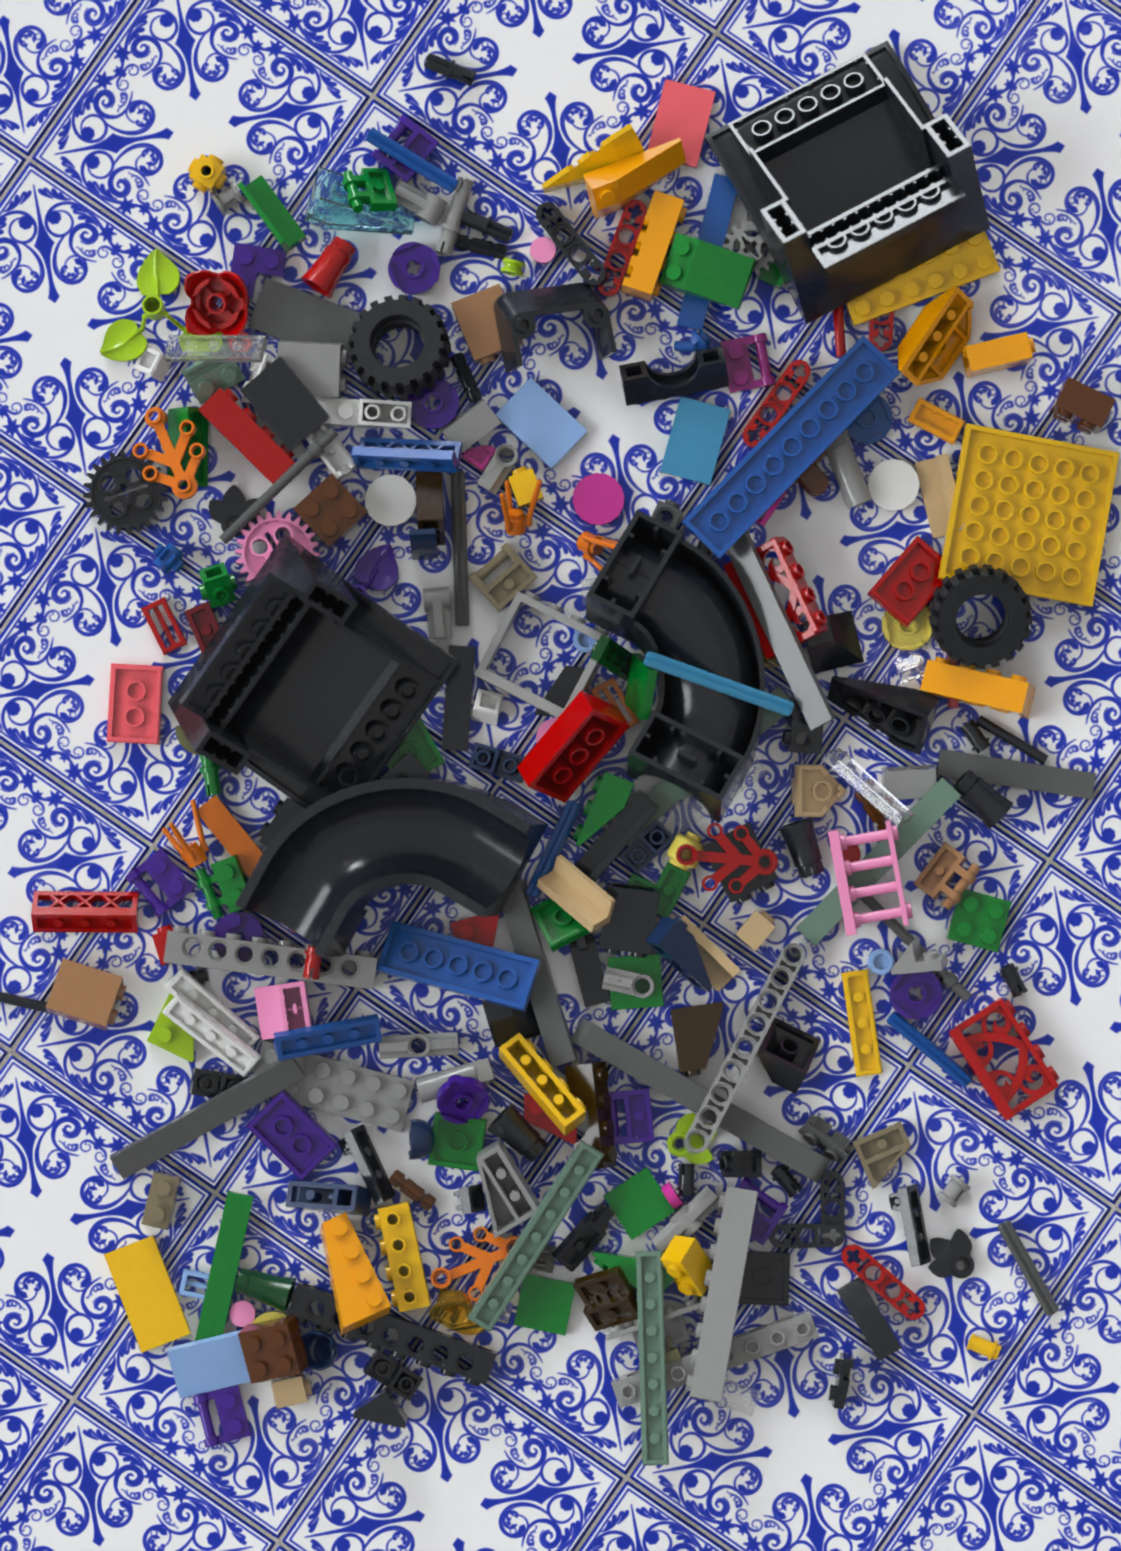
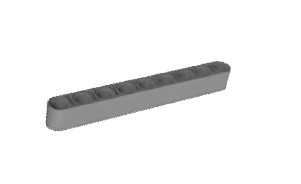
(749, 1036)

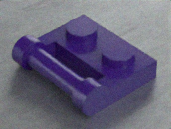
(419, 143)
(166, 876)
(637, 1114)
(763, 1225)
(230, 1412)

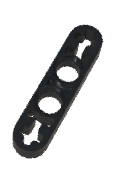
(571, 245)

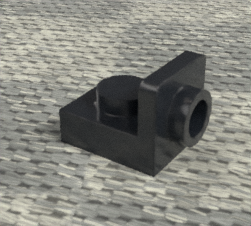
(740, 1164)

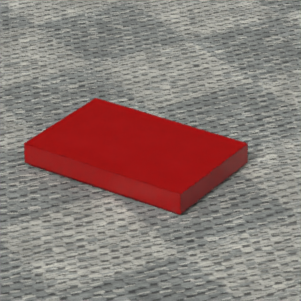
(909, 582)

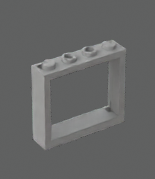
(555, 612)

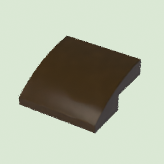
(607, 1298)

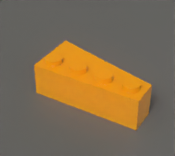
(653, 246)
(353, 1280)

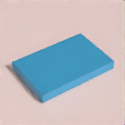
(695, 441)

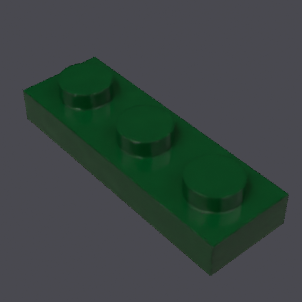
(612, 657)

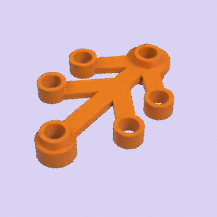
(172, 456)
(483, 1261)

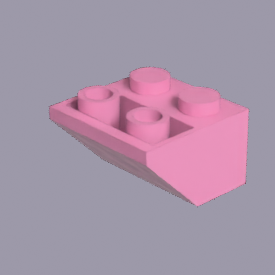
(282, 1008)

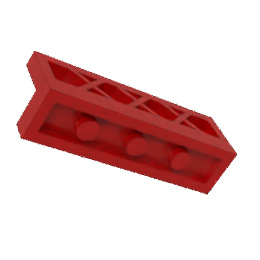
(85, 917)

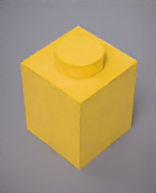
(523, 485)

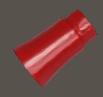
(329, 267)

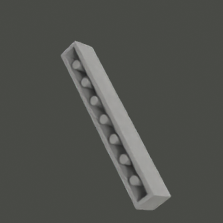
(723, 1295)

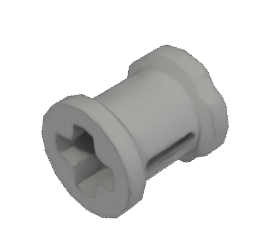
(227, 198)
(953, 1191)

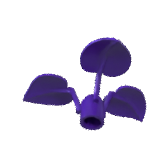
(376, 569)

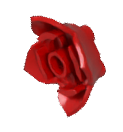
(204, 315)

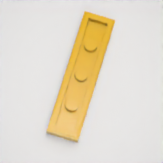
(861, 1023)

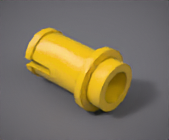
(984, 1347)

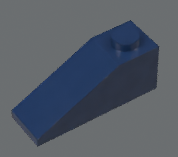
(680, 950)
(329, 1197)

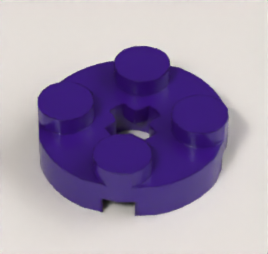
(408, 282)
(445, 411)
(235, 923)
(915, 1009)
(462, 1087)

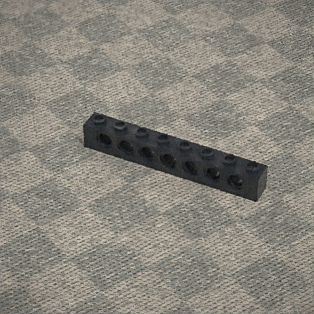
(482, 1357)

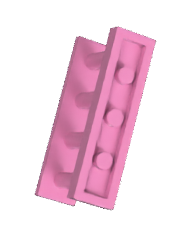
(848, 893)

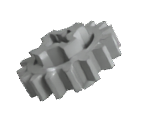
(740, 235)

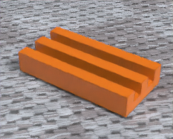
(603, 686)

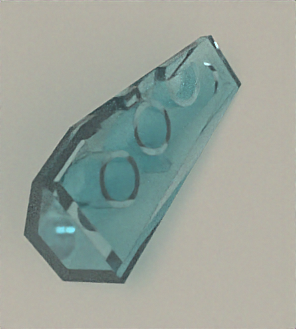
(331, 210)

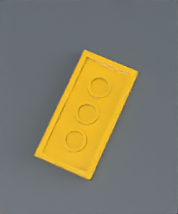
(147, 1293)

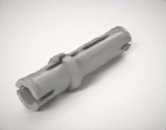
(451, 227)

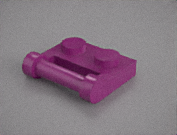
(739, 364)

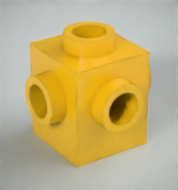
(214, 180)

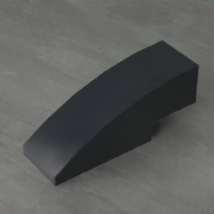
(869, 1318)

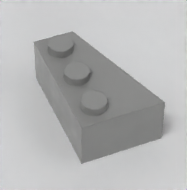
(505, 1188)

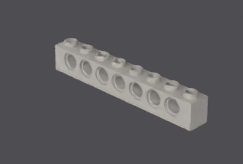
(175, 953)
(744, 1348)

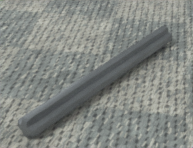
(460, 558)

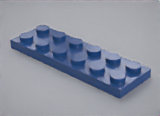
(458, 966)

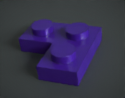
(255, 260)

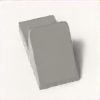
(914, 962)

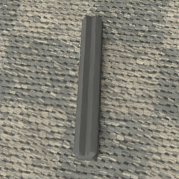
(1028, 1268)

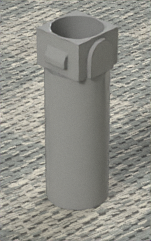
(848, 471)
(429, 1084)

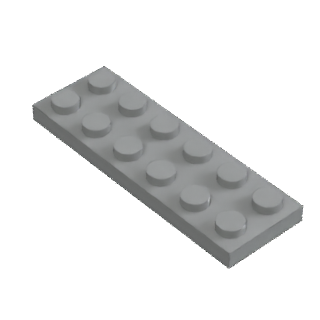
(347, 1089)

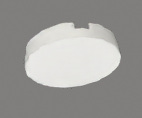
(893, 485)
(390, 500)

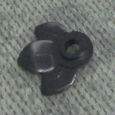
(230, 508)
(949, 1253)

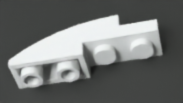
(367, 413)

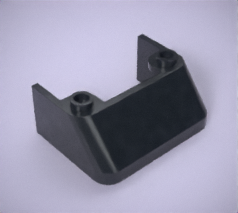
(517, 311)

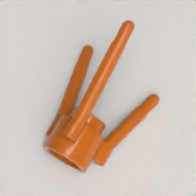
(515, 518)
(593, 545)
(192, 852)

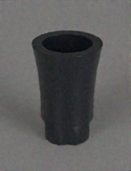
(982, 798)
(803, 846)
(518, 1133)

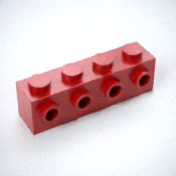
(246, 435)

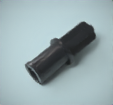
(450, 69)
(487, 226)

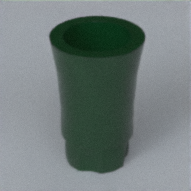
(266, 1288)

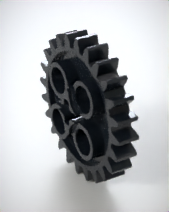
(133, 515)

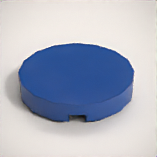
(872, 423)

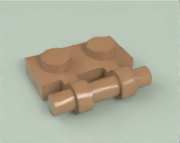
(941, 871)

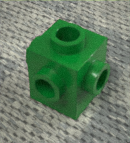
(217, 585)

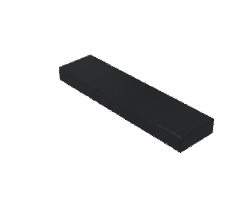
(458, 700)

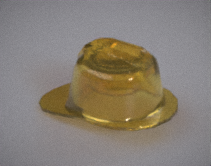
(452, 1311)

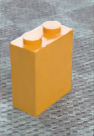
(997, 354)

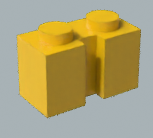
(687, 1265)

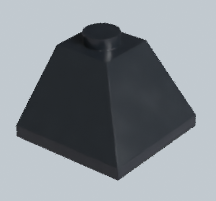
(836, 646)
(508, 1022)
(787, 1054)

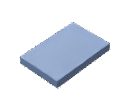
(541, 423)
(208, 1364)

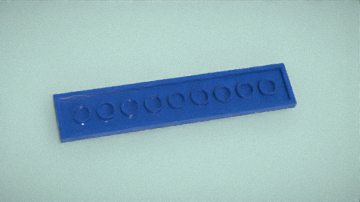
(791, 447)

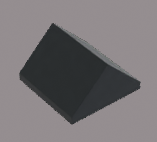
(382, 1409)

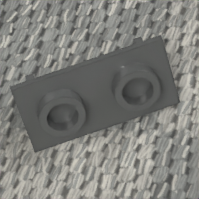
(834, 1147)

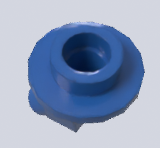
(698, 342)

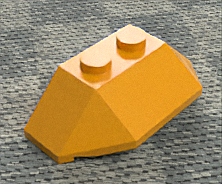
(936, 338)

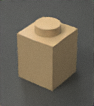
(756, 929)
(291, 1390)

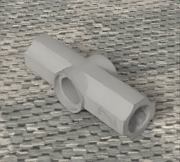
(401, 1045)
(687, 1218)

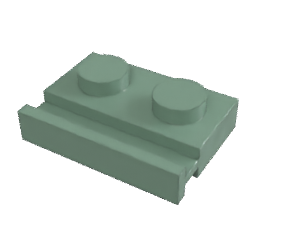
(208, 377)

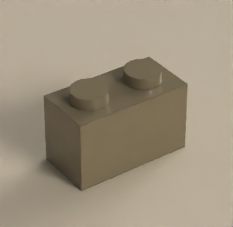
(161, 1200)

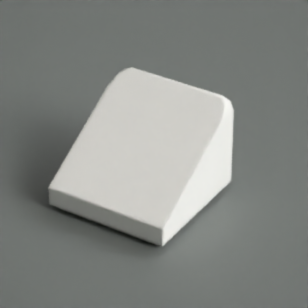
(152, 364)
(487, 707)

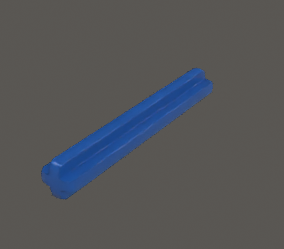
(412, 160)
(554, 846)
(929, 1049)

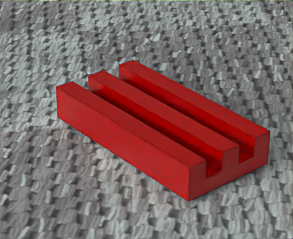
(174, 646)

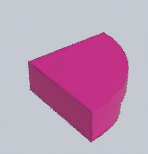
(479, 456)

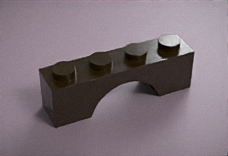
(590, 1084)

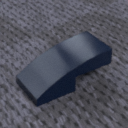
(423, 544)

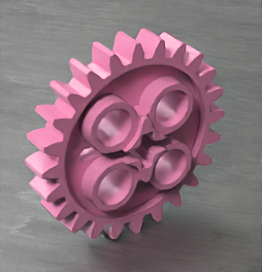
(252, 561)

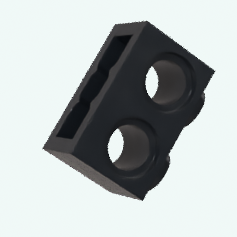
(794, 727)

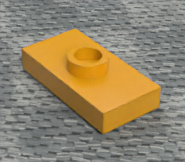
(936, 421)

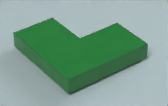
(671, 886)

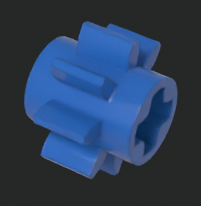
(168, 558)

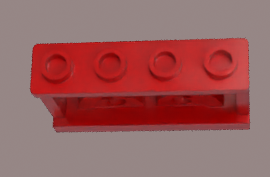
(798, 592)
(1003, 1094)

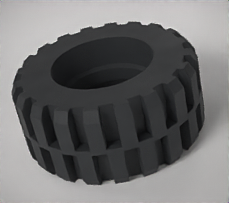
(390, 316)
(994, 646)

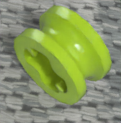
(512, 267)

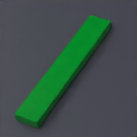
(224, 1265)

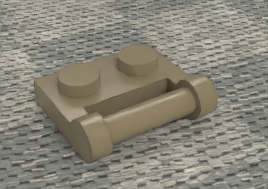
(506, 585)

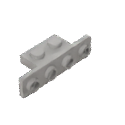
(674, 1324)

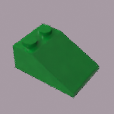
(707, 271)

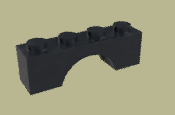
(703, 373)

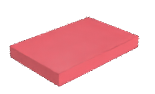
(683, 115)
(135, 704)

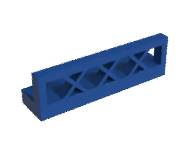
(389, 457)
(327, 1037)

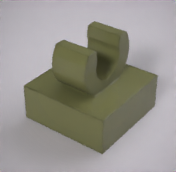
(672, 1353)

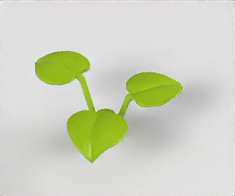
(156, 277)

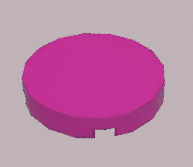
(598, 499)

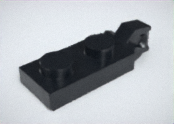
(583, 1237)

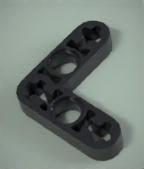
(826, 1221)

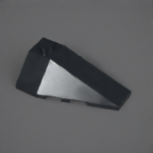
(894, 710)

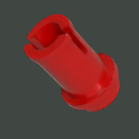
(312, 961)

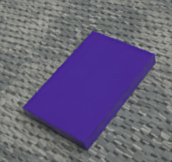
(292, 1134)

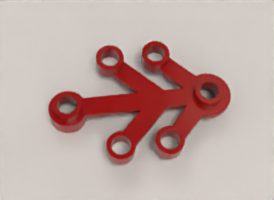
(731, 859)

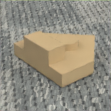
(814, 791)

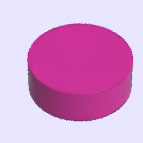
(672, 1195)

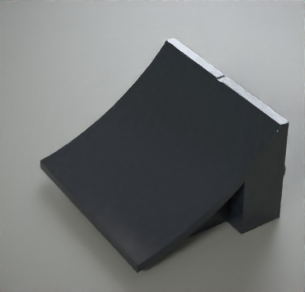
(852, 180)
(308, 681)

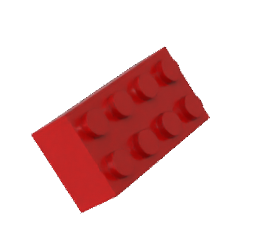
(573, 746)

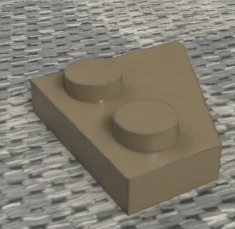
(881, 1151)

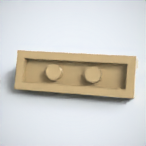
(937, 492)
(577, 894)
(717, 964)

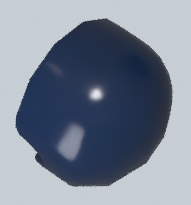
(420, 1139)
(320, 1349)

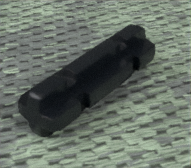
(481, 246)
(466, 377)

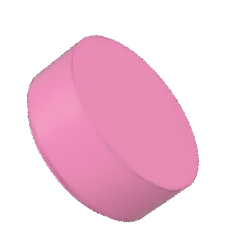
(543, 250)
(242, 1313)

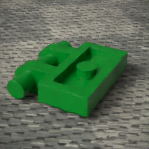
(377, 190)
(230, 880)

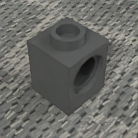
(670, 507)

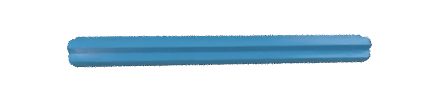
(718, 683)

